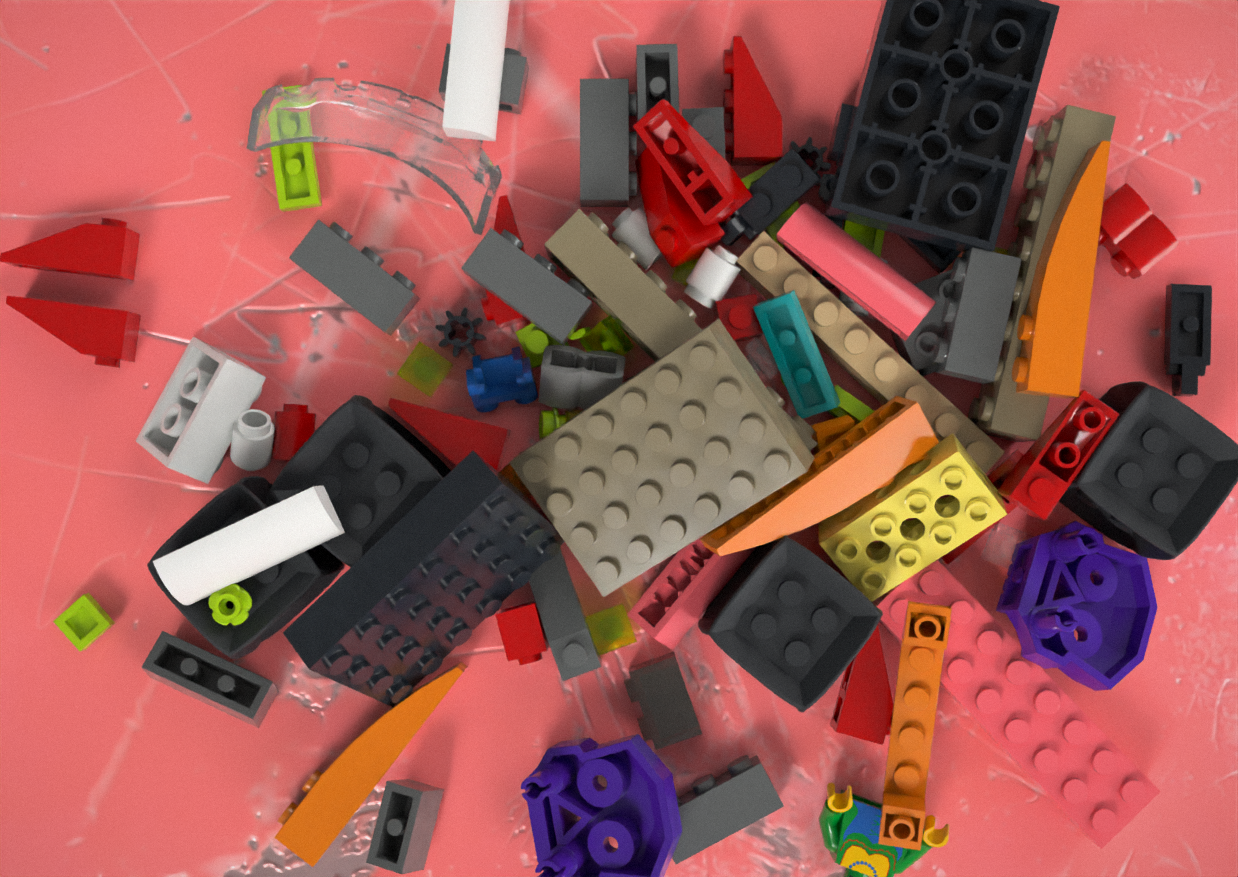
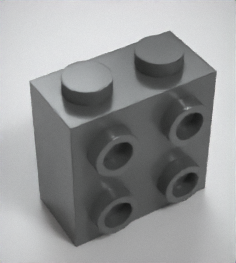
(920, 345)

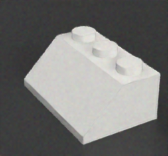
(198, 409)

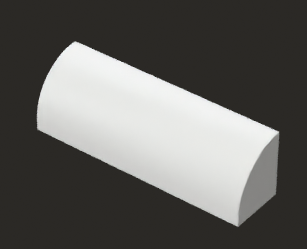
(475, 69)
(250, 546)

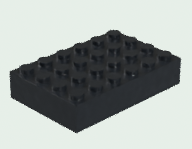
(942, 118)
(426, 584)

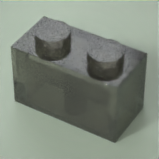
(663, 700)

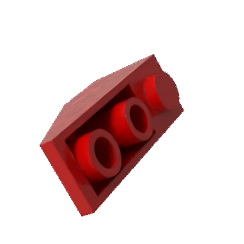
(755, 118)
(1058, 456)

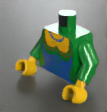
(852, 834)

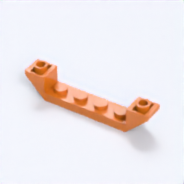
(913, 724)

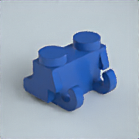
(501, 380)

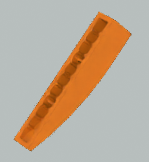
(1062, 287)
(838, 477)
(350, 779)

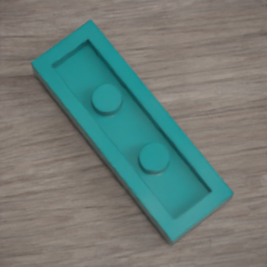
(796, 354)

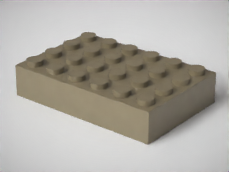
(663, 459)

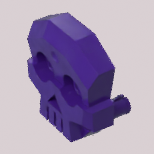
(1053, 595)
(634, 809)

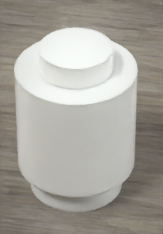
(712, 276)
(252, 440)

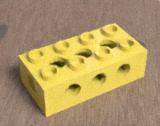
(916, 543)

